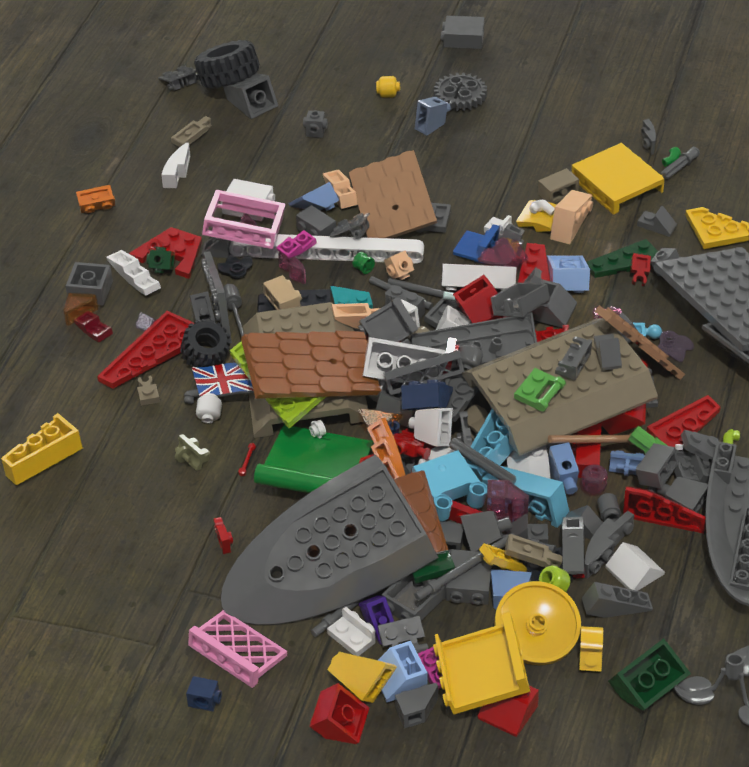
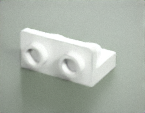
(352, 632)

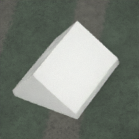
(633, 567)

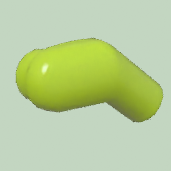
(731, 435)

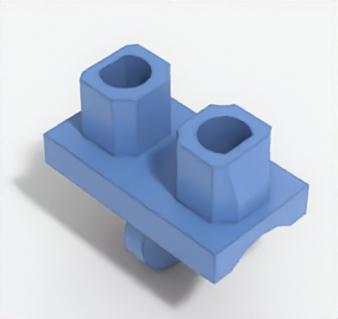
(624, 462)

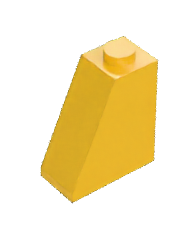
(361, 675)

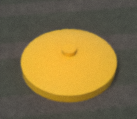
(544, 621)

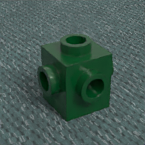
(165, 263)

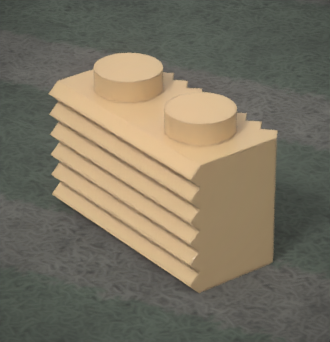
(281, 293)

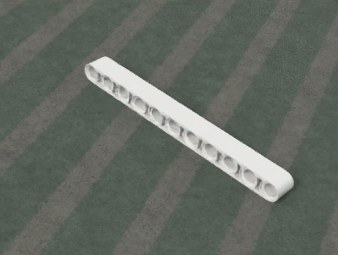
(338, 248)

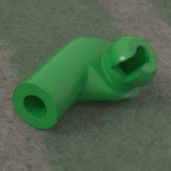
(674, 155)

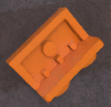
(95, 199)

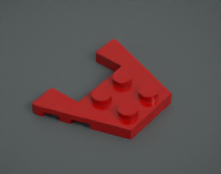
(182, 243)

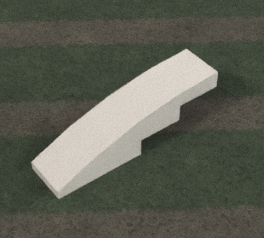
(133, 273)

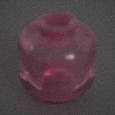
(594, 479)

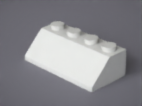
(461, 275)
(388, 355)

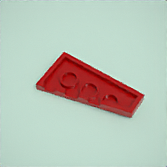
(688, 418)

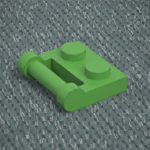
(535, 385)

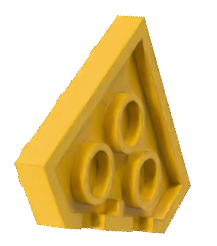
(715, 229)

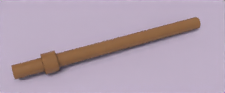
(589, 439)

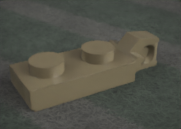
(191, 132)
(531, 551)

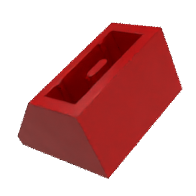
(476, 300)

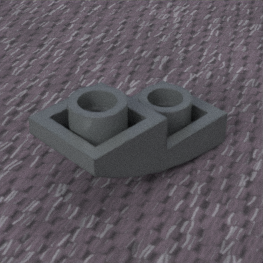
(649, 135)

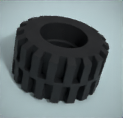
(209, 333)

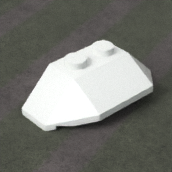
(532, 462)

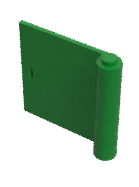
(308, 462)

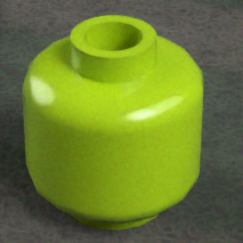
(555, 576)

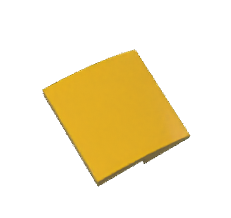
(541, 220)

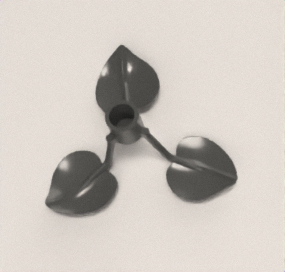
(699, 689)

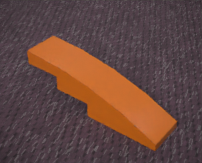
(386, 448)

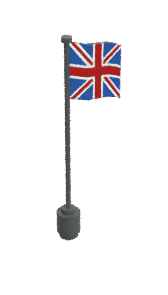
(228, 377)

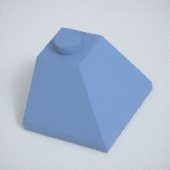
(319, 198)

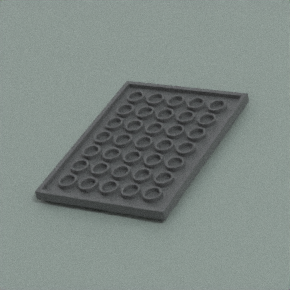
(716, 287)

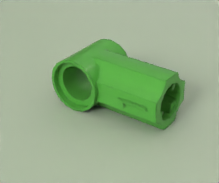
(643, 439)

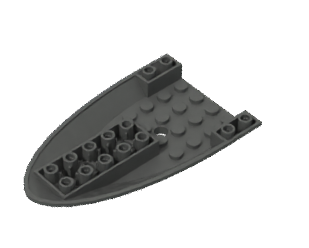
(729, 520)
(348, 568)

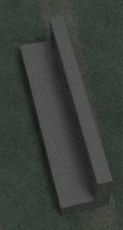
(424, 364)

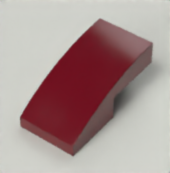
(91, 325)

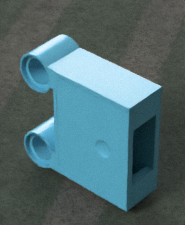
(451, 479)

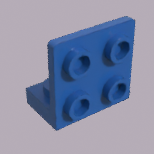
(473, 243)

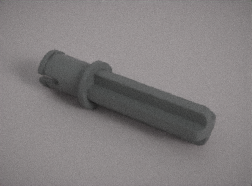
(683, 160)

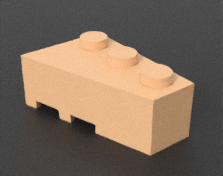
(570, 215)

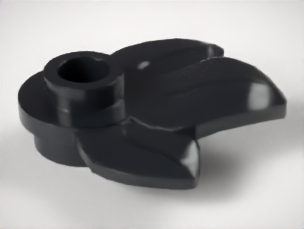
(235, 267)

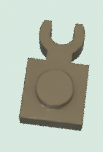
(147, 392)

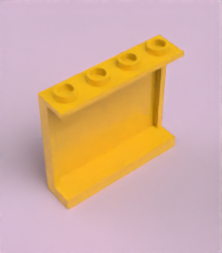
(616, 176)
(481, 667)

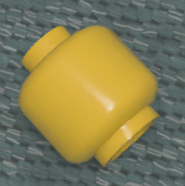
(387, 86)

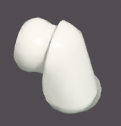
(541, 205)

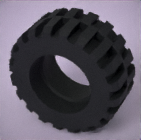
(227, 64)

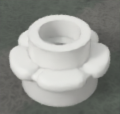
(317, 429)

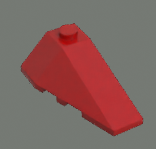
(659, 510)

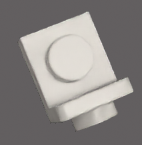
(502, 223)

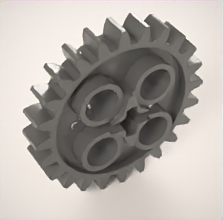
(461, 91)

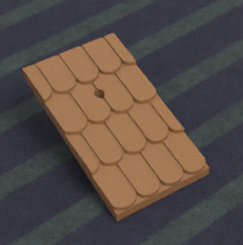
(393, 196)

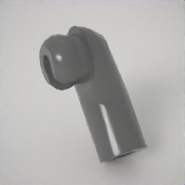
(190, 395)

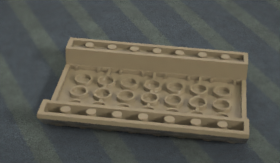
(300, 320)
(581, 402)

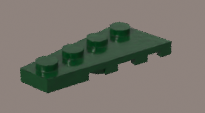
(619, 259)

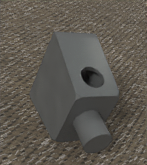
(686, 493)
(484, 528)

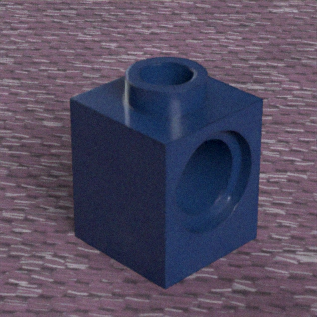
(203, 694)

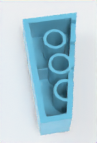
(491, 442)
(546, 495)

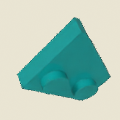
(350, 296)

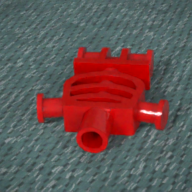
(410, 446)

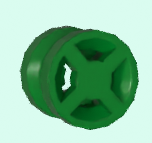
(363, 262)

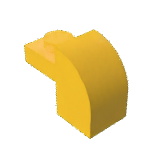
(591, 648)

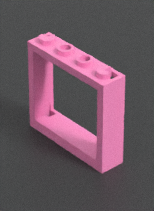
(239, 231)

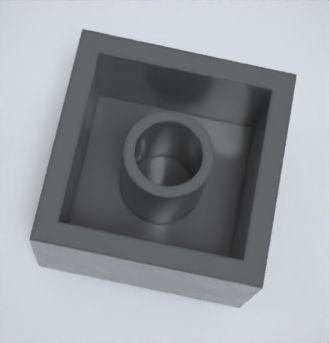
(90, 279)

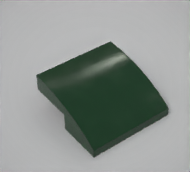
(436, 568)

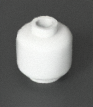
(208, 408)

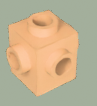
(399, 265)

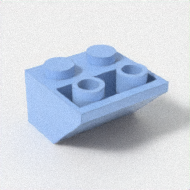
(409, 671)

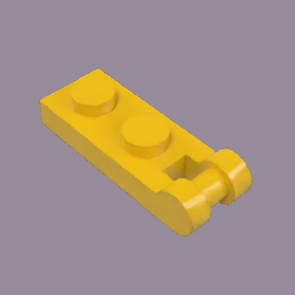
(496, 556)

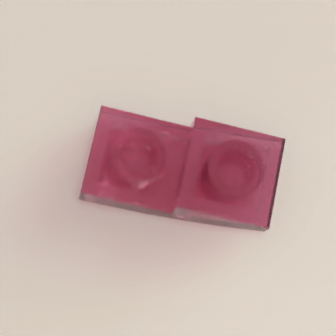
(294, 266)

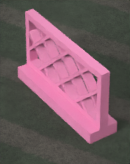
(226, 656)

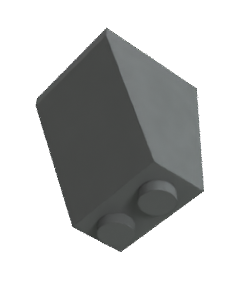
(252, 95)

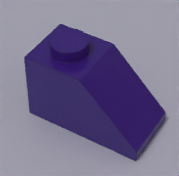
(376, 612)

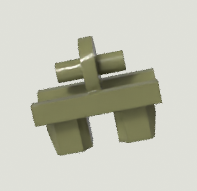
(189, 452)

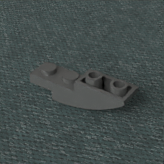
(603, 542)

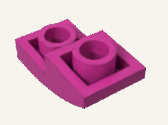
(298, 245)
(429, 660)

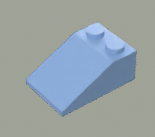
(570, 272)

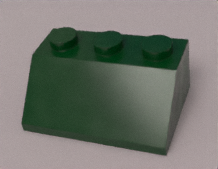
(649, 676)

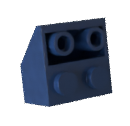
(425, 395)

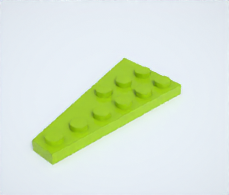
(288, 409)

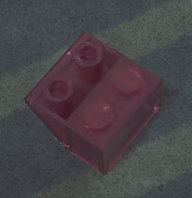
(505, 253)
(506, 499)

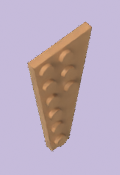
(640, 340)

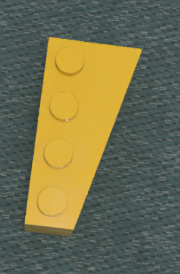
(42, 450)

